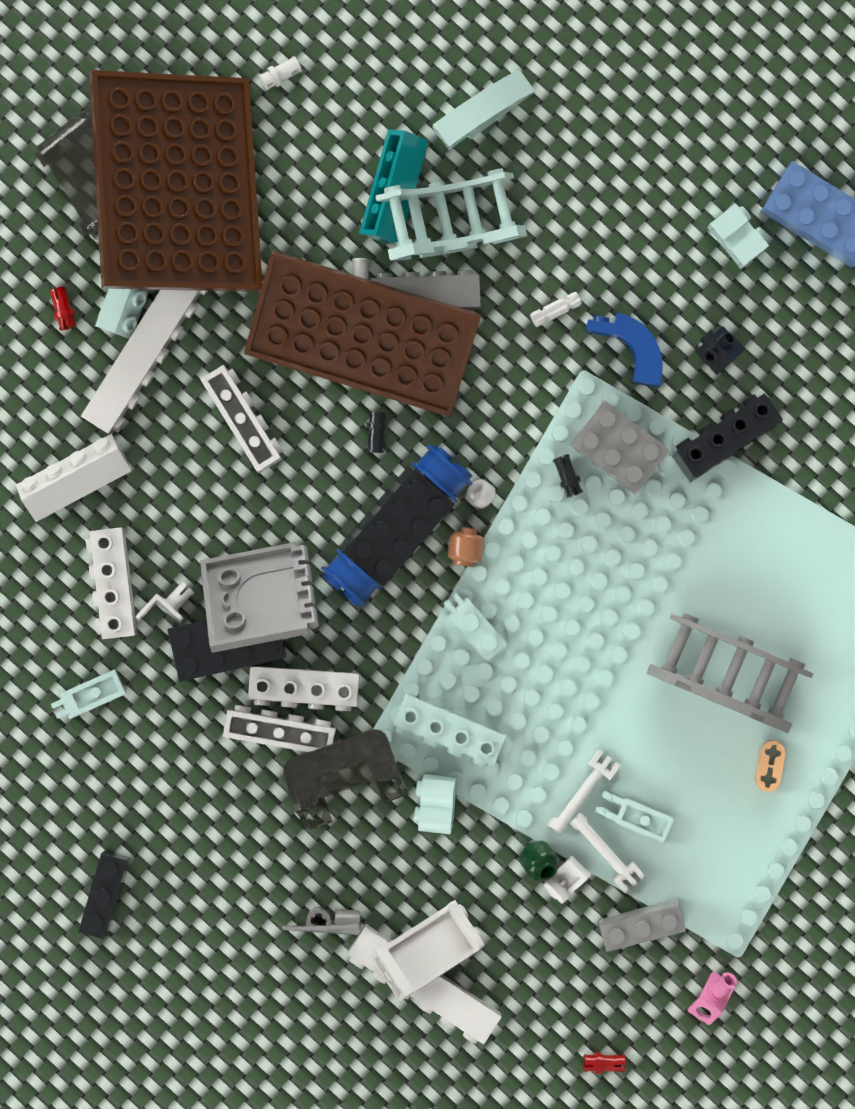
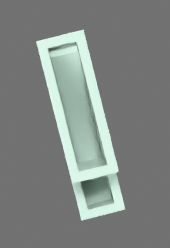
(483, 109)

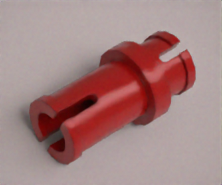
(62, 307)
(604, 1063)

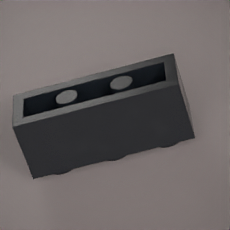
(104, 894)

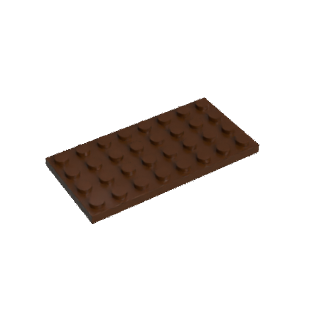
(361, 333)

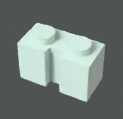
(738, 235)

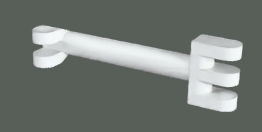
(559, 824)
(624, 872)

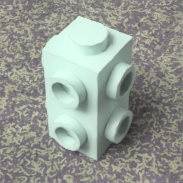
(122, 311)

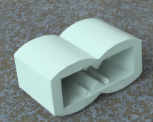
(436, 803)

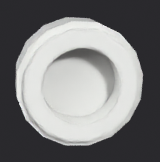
(480, 493)

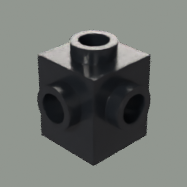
(719, 349)

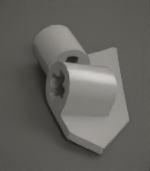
(345, 922)

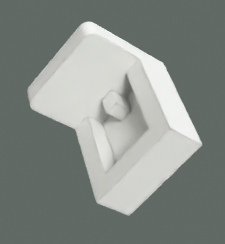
(566, 880)

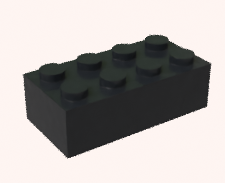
(195, 659)

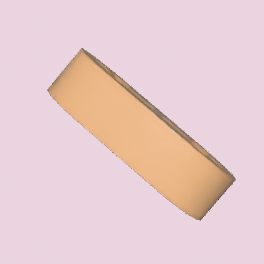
(763, 764)

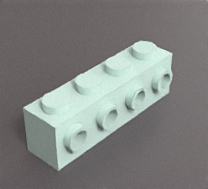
(450, 730)

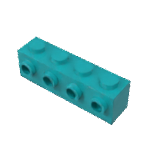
(398, 165)

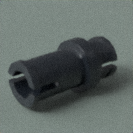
(376, 432)
(568, 477)

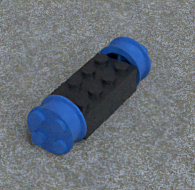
(396, 525)

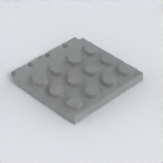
(258, 596)

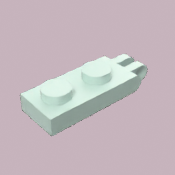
(475, 627)
(90, 695)

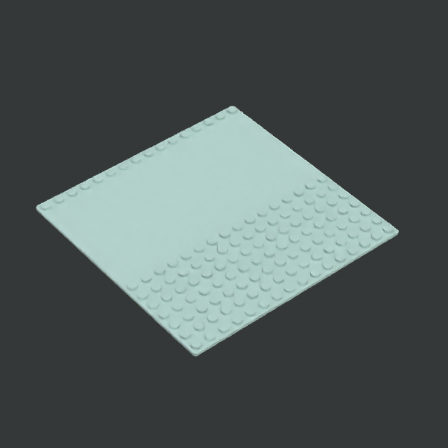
(586, 609)

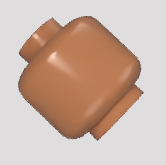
(466, 547)

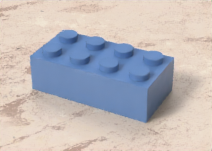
(814, 212)

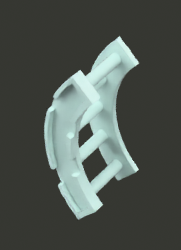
(449, 242)

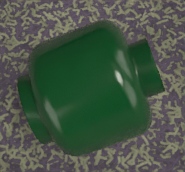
(539, 861)

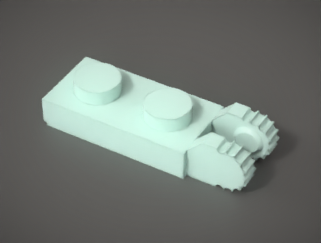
(638, 817)

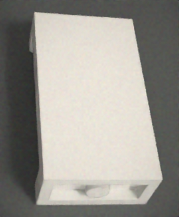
(427, 950)

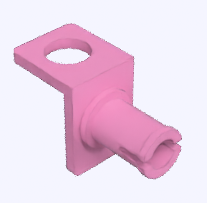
(714, 996)

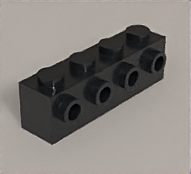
(726, 437)

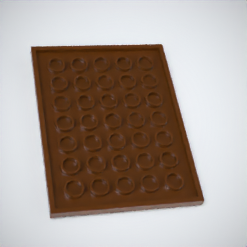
(175, 182)

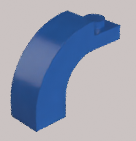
(639, 339)

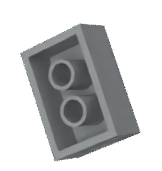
(619, 447)

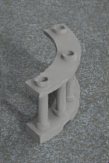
(723, 694)

